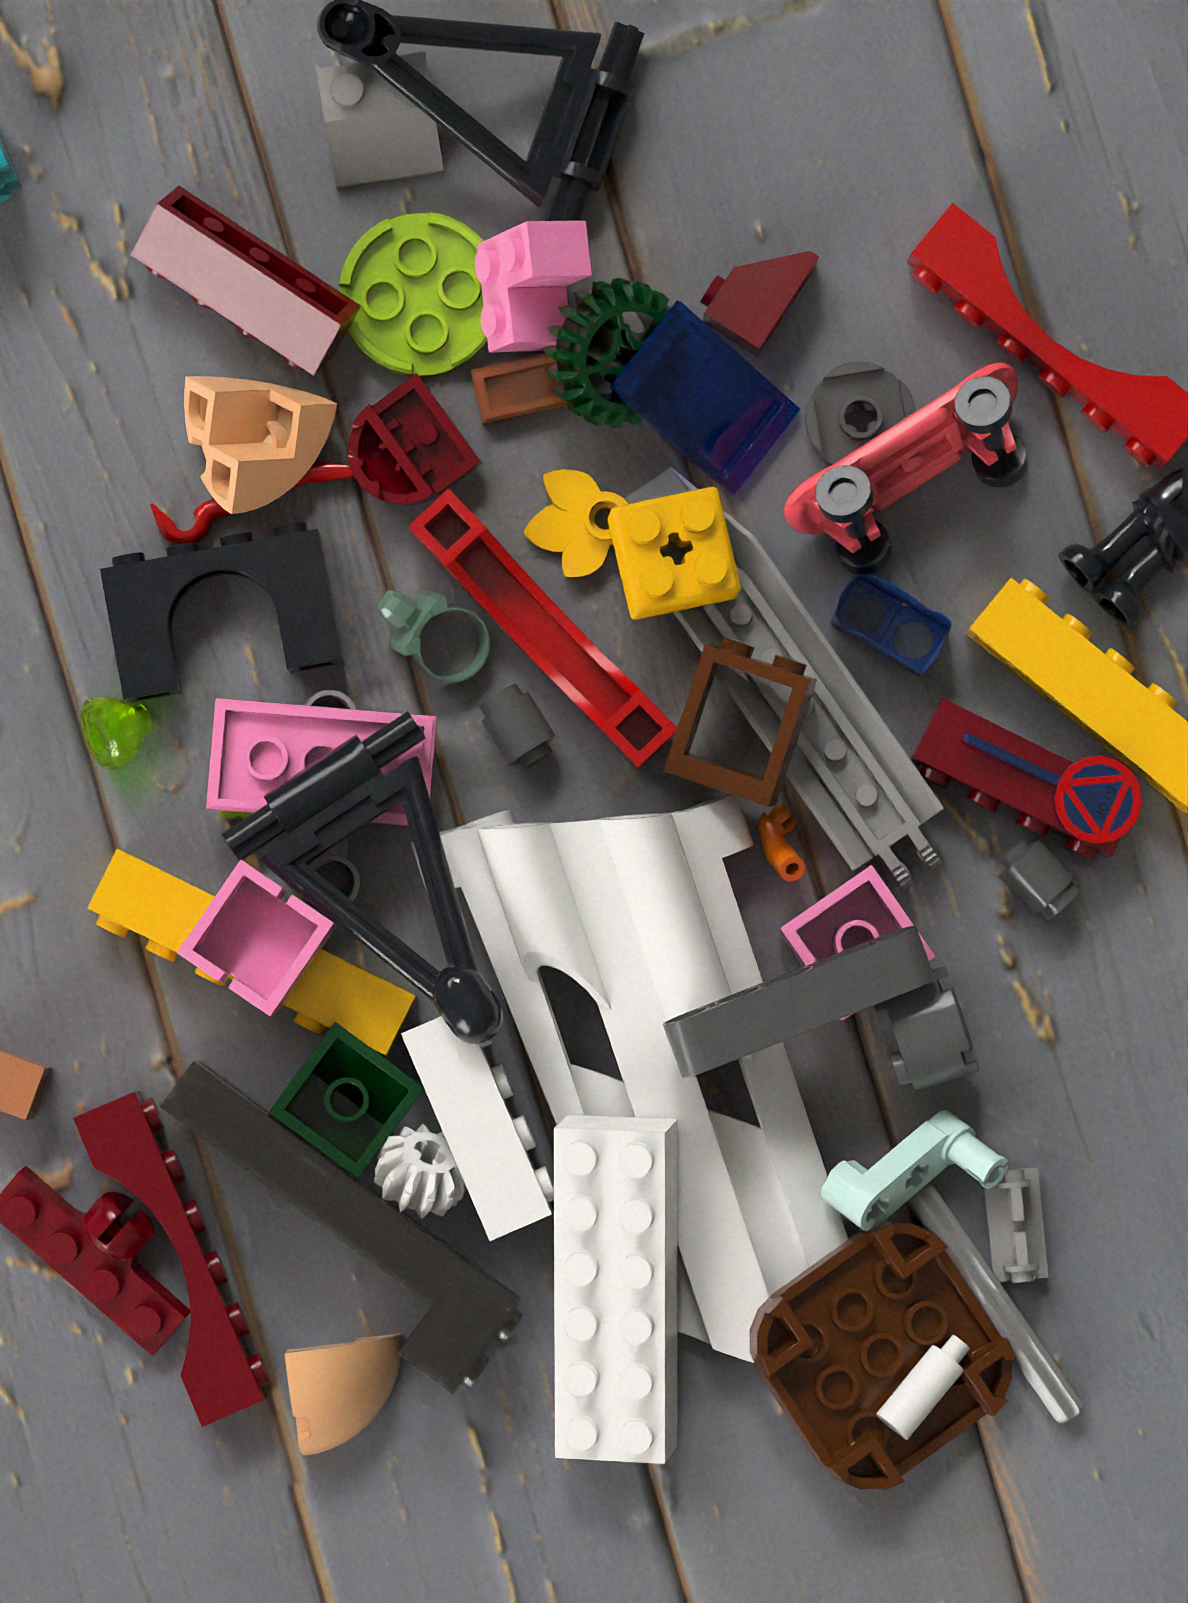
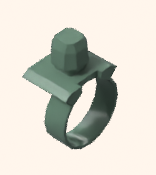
(411, 616)

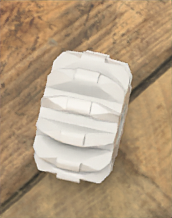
(419, 1172)

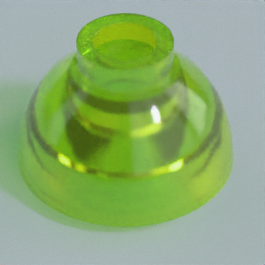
(114, 730)

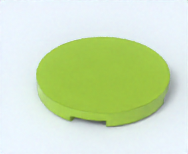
(416, 294)

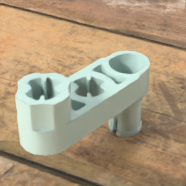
(876, 1193)

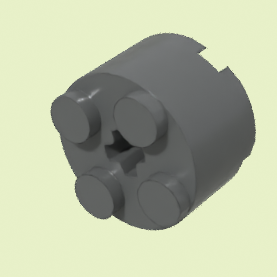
(928, 1034)

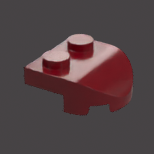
(408, 447)

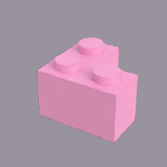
(526, 281)

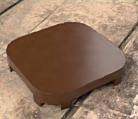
(852, 1333)

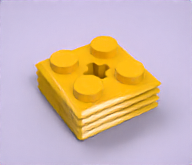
(654, 582)

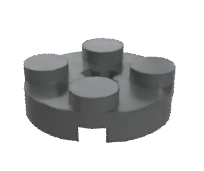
(835, 399)

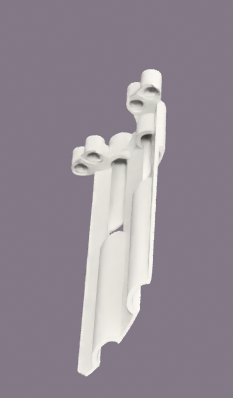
(651, 933)

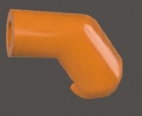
(776, 848)

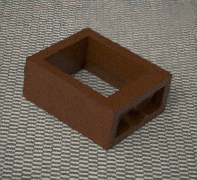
(722, 777)

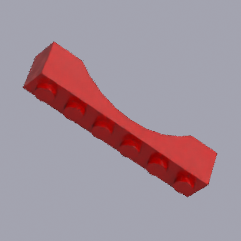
(967, 267)
(542, 630)

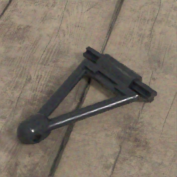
(578, 117)
(335, 801)

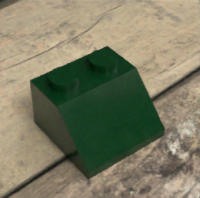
(346, 1100)

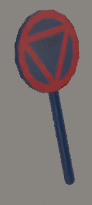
(1092, 798)

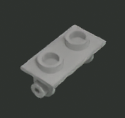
(1016, 1227)

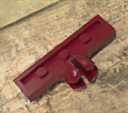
(95, 1255)

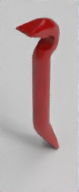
(212, 511)

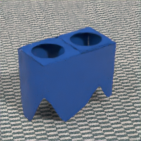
(892, 599)

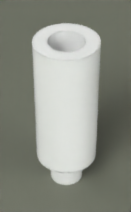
(923, 1387)

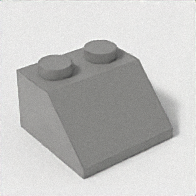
(374, 128)

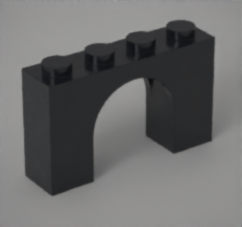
(146, 593)

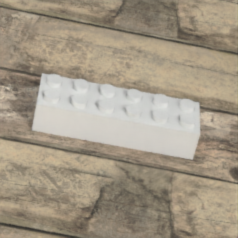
(615, 1288)

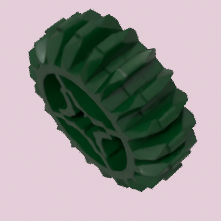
(591, 341)

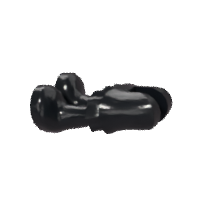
(1168, 541)

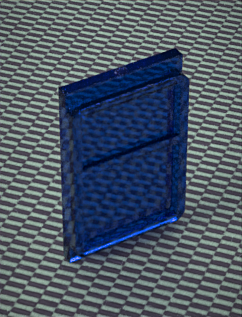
(704, 398)

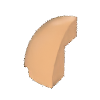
(254, 437)
(340, 1388)

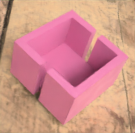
(256, 938)

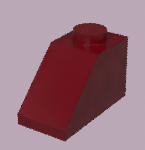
(756, 298)

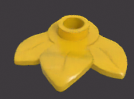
(570, 521)

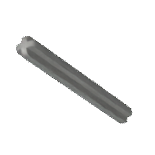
(997, 1304)

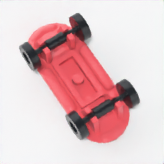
(906, 457)

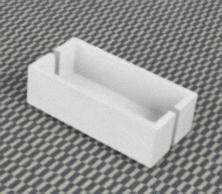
(480, 1128)

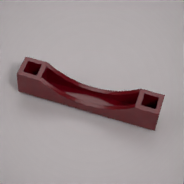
(217, 1365)

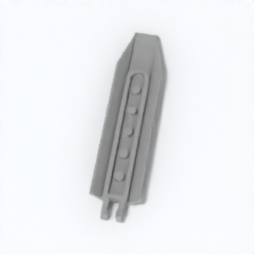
(845, 754)

